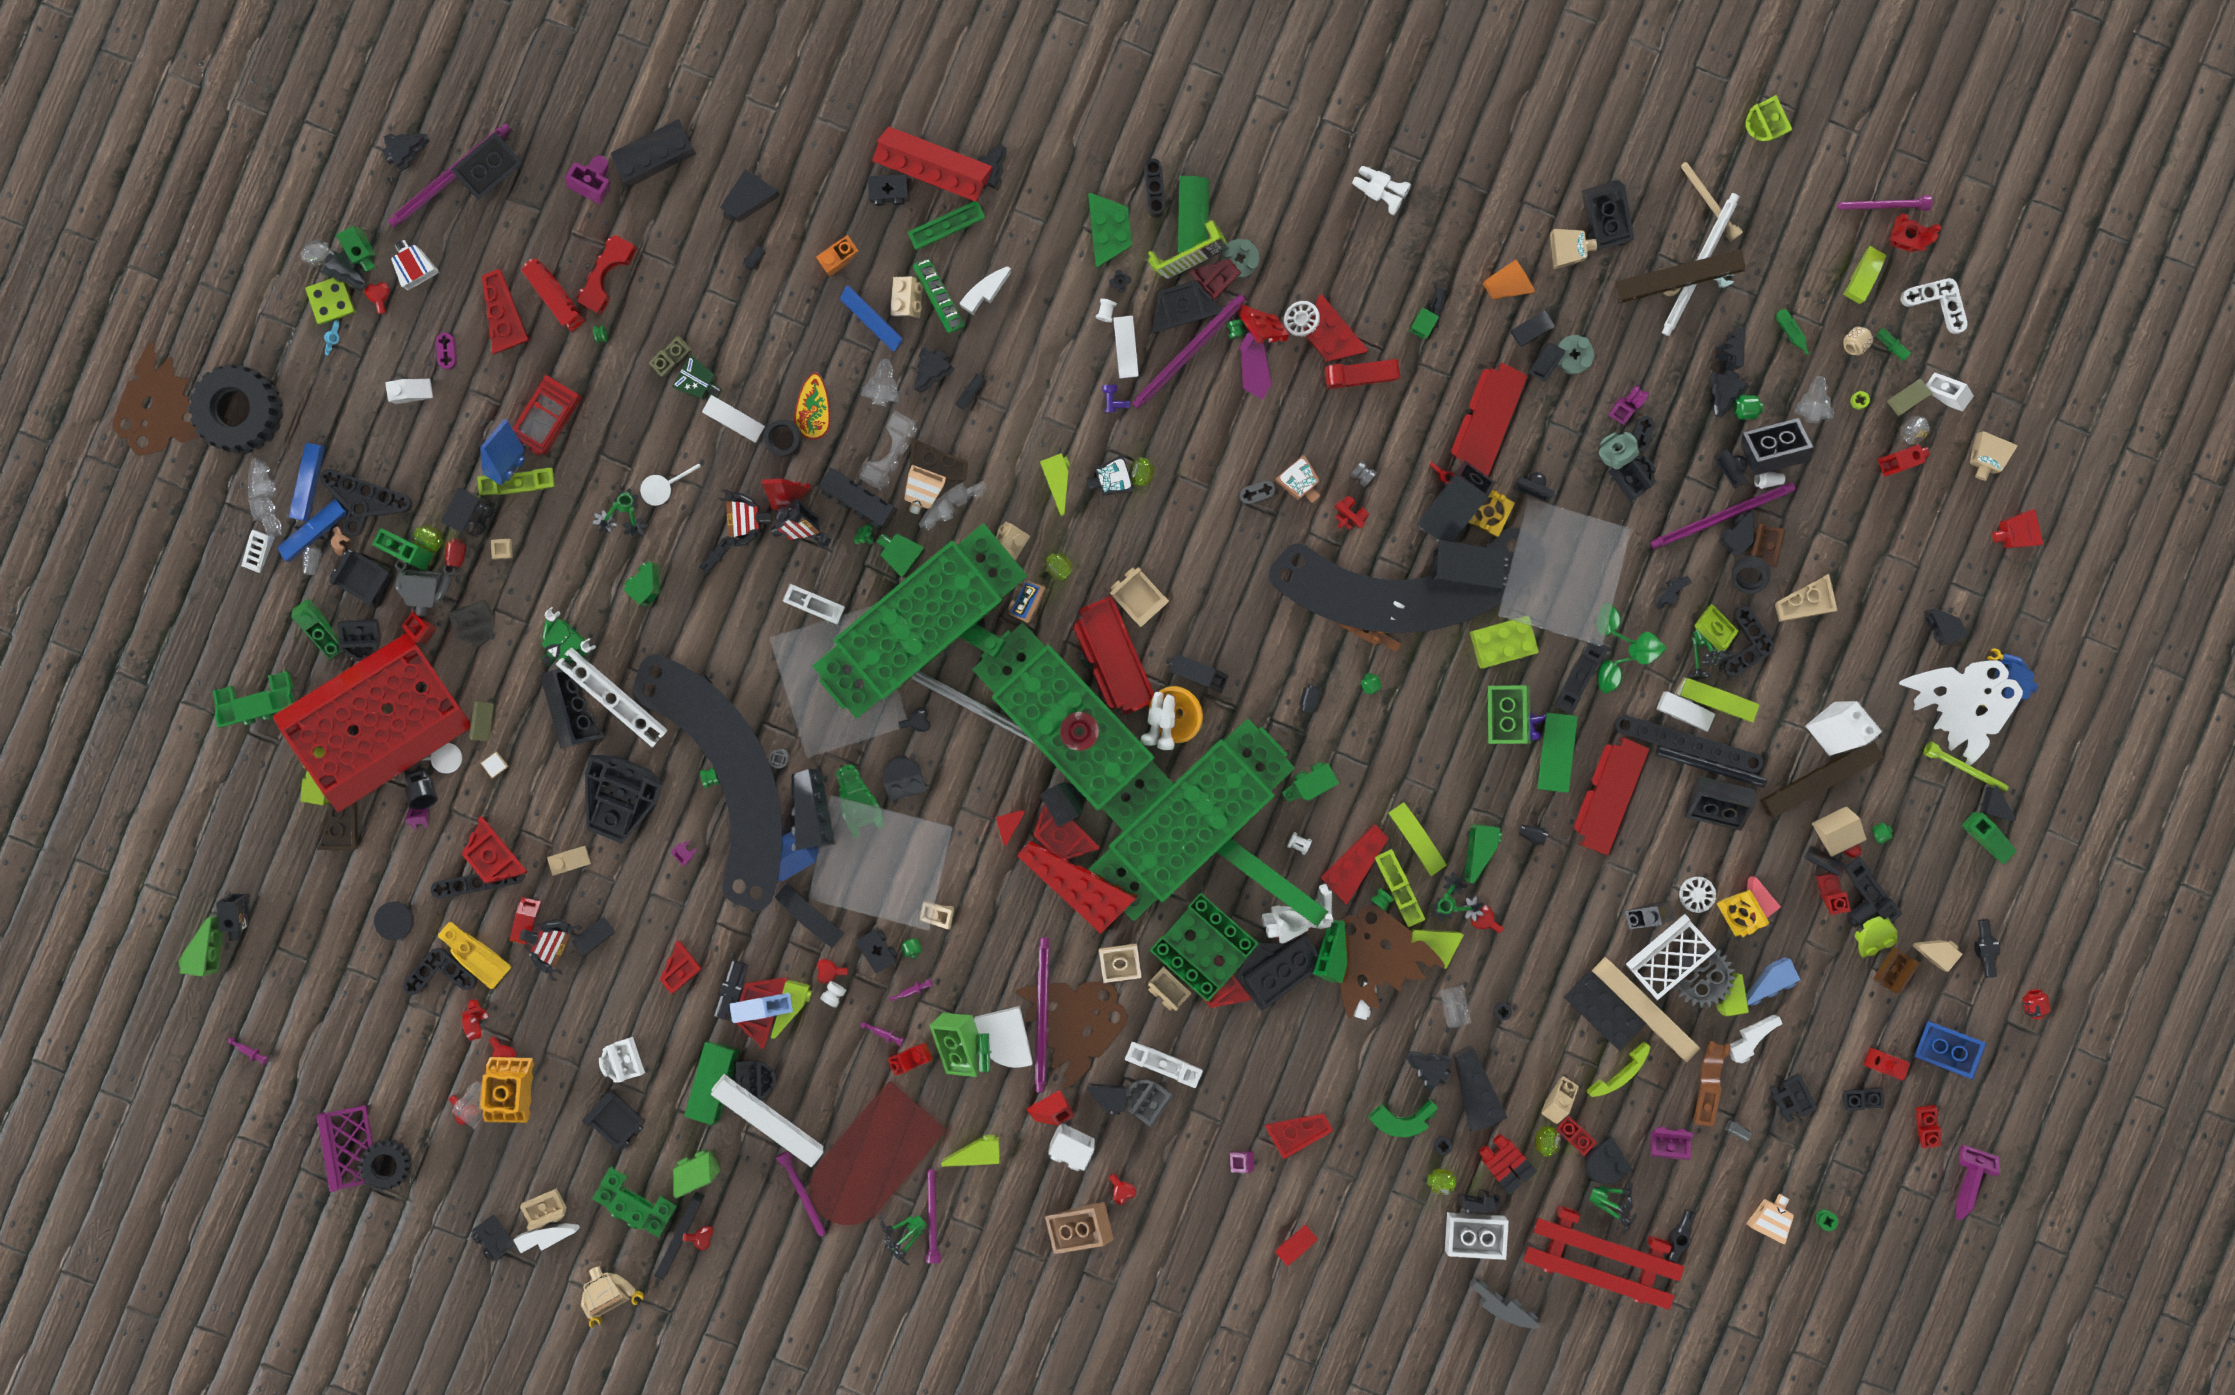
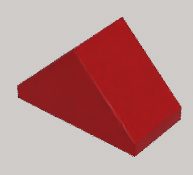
(418, 628)
(1008, 823)

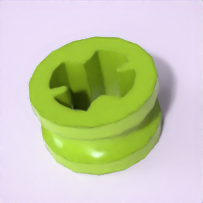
(1858, 405)

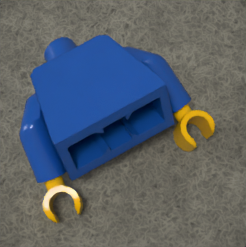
(2017, 671)

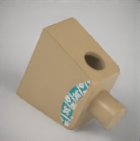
(1570, 247)
(1990, 454)

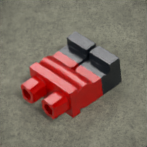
(1502, 1158)

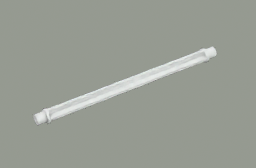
(1706, 252)

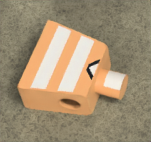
(922, 488)
(1772, 1219)

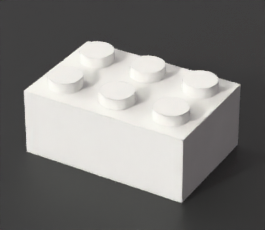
(1071, 1147)
(1476, 1236)

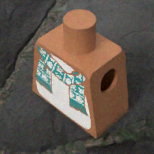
(1299, 480)

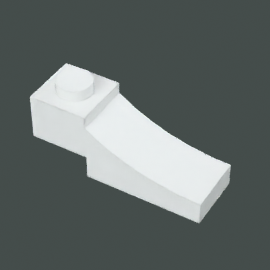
(1743, 1048)

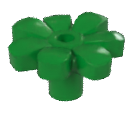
(864, 535)

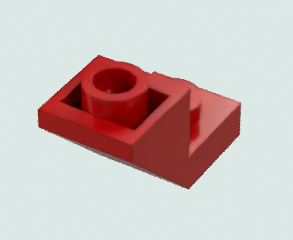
(1831, 893)
(524, 918)
(910, 1058)

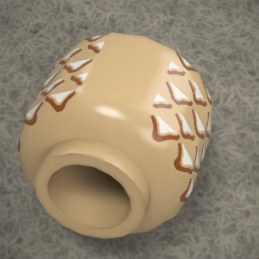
(1858, 341)

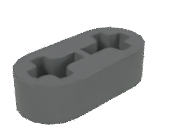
(1255, 488)

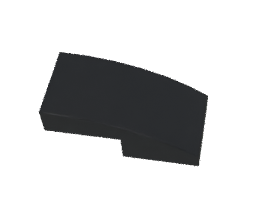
(1532, 328)
(593, 936)
(1863, 1098)

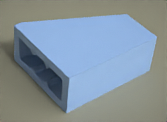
(761, 1007)

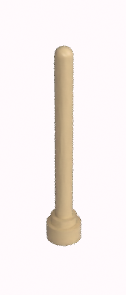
(1731, 230)

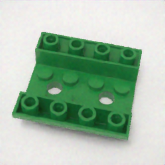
(1214, 937)

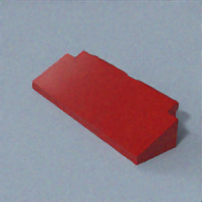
(1493, 408)
(1113, 657)
(1614, 785)

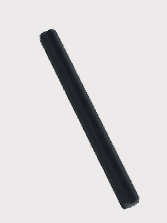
(1711, 766)

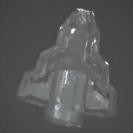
(882, 386)
(1815, 403)

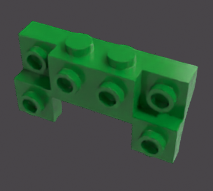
(249, 708)
(631, 1207)

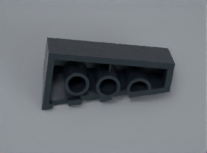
(568, 710)
(810, 811)
(1479, 1097)

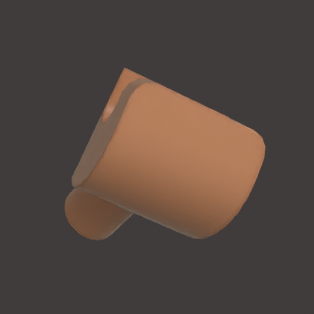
(339, 541)

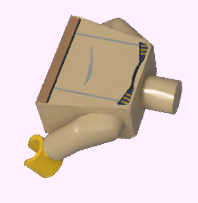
(605, 1294)

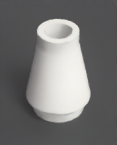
(1769, 479)

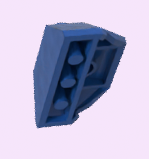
(794, 861)

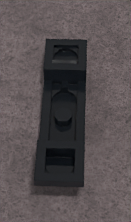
(1580, 676)
(1870, 890)
(808, 915)

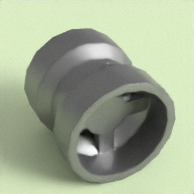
(1362, 473)
(777, 756)

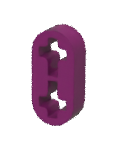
(451, 351)

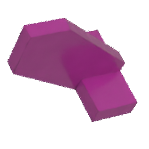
(1255, 367)
(1977, 1163)

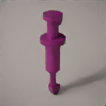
(912, 990)
(889, 1036)
(253, 1054)

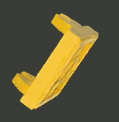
(1496, 529)
(1748, 897)

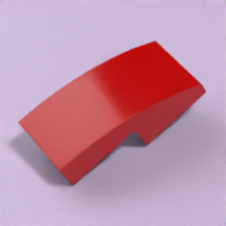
(1928, 1127)
(1576, 1135)
(1296, 1245)

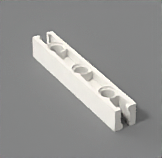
(599, 687)
(767, 1120)

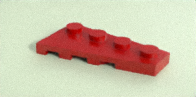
(504, 320)
(1354, 864)

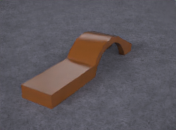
(1710, 1084)

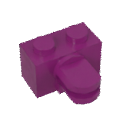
(590, 180)

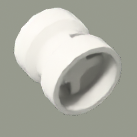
(833, 994)

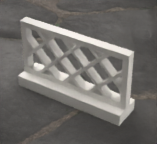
(1659, 944)

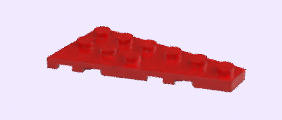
(1082, 889)

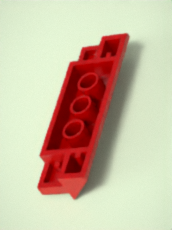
(932, 164)

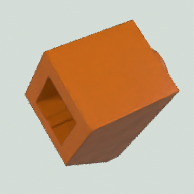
(837, 255)

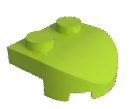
(1767, 120)
(1875, 936)

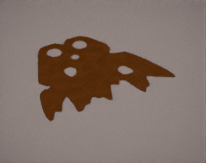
(166, 410)
(1377, 963)
(1070, 1019)

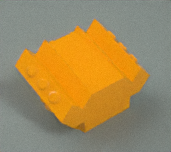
(507, 1089)

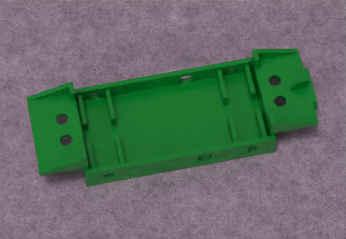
(918, 620)
(1042, 696)
(1194, 816)

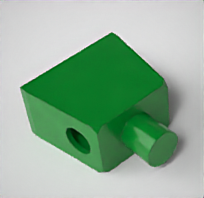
(352, 241)
(900, 552)

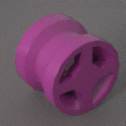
(1637, 397)

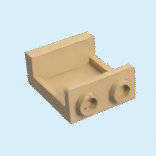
(1138, 596)

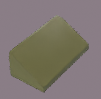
(481, 721)

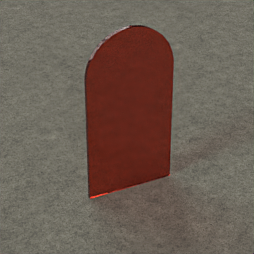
(873, 1157)

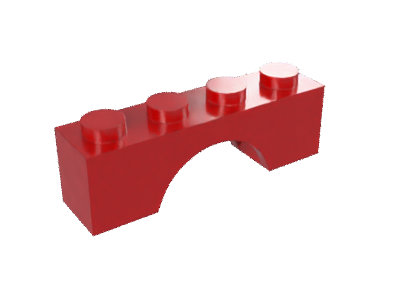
(617, 253)

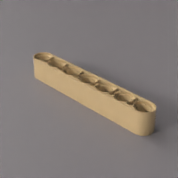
(1646, 1009)

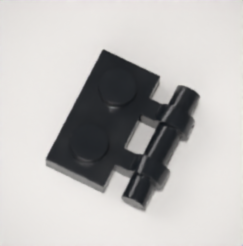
(1798, 1094)

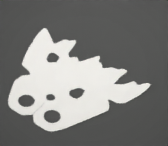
(1962, 699)

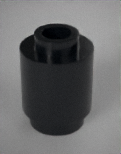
(1310, 698)
(1862, 914)

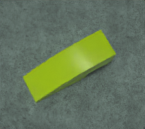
(1865, 275)

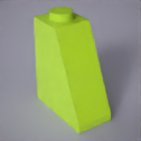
(1441, 942)

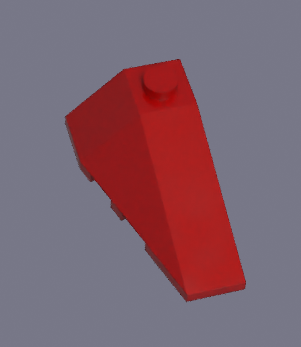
(784, 492)

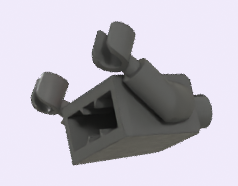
(422, 587)

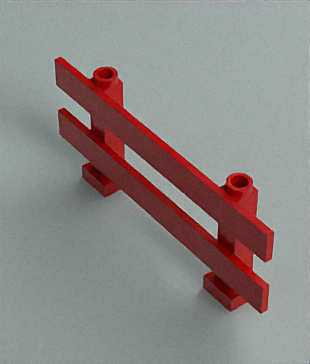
(1649, 1263)

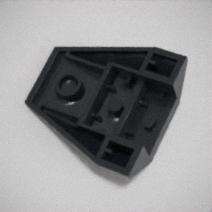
(618, 795)

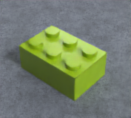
(1503, 643)

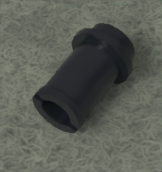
(754, 257)

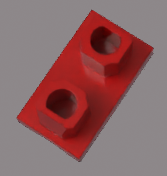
(1357, 519)

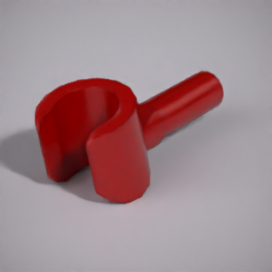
(1442, 473)

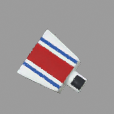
(412, 265)

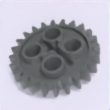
(1715, 989)

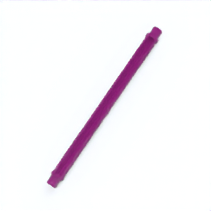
(435, 187)
(1189, 351)
(1723, 515)
(1042, 1009)

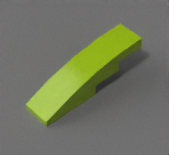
(1719, 700)
(1399, 888)

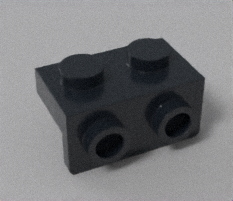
(492, 1238)

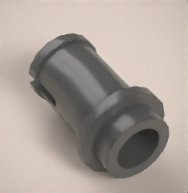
(1734, 1128)

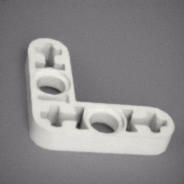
(1945, 297)

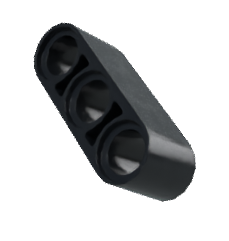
(1154, 178)

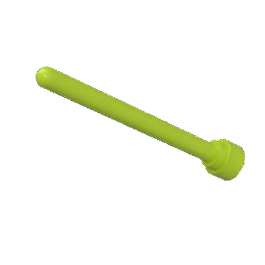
(1933, 751)

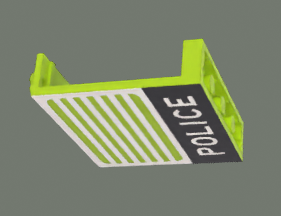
(1192, 256)

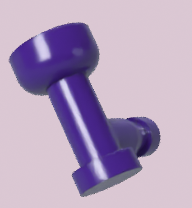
(1111, 404)
(1535, 720)

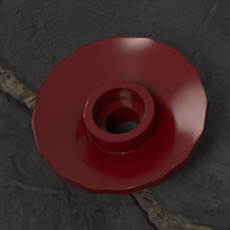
(1069, 727)

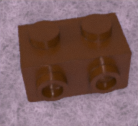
(1767, 544)
(1896, 971)

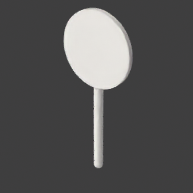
(657, 489)
(446, 759)

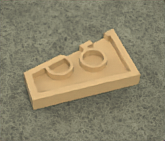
(1809, 601)

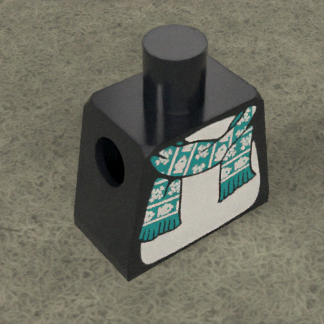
(1112, 478)

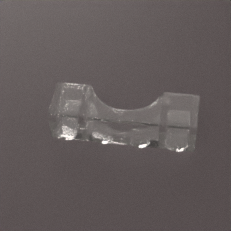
(877, 472)

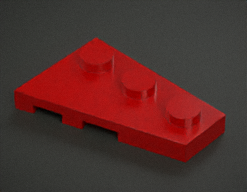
(1298, 1133)

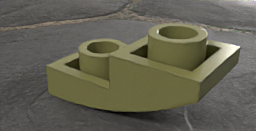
(670, 356)
(1909, 397)

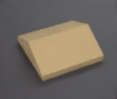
(1120, 963)

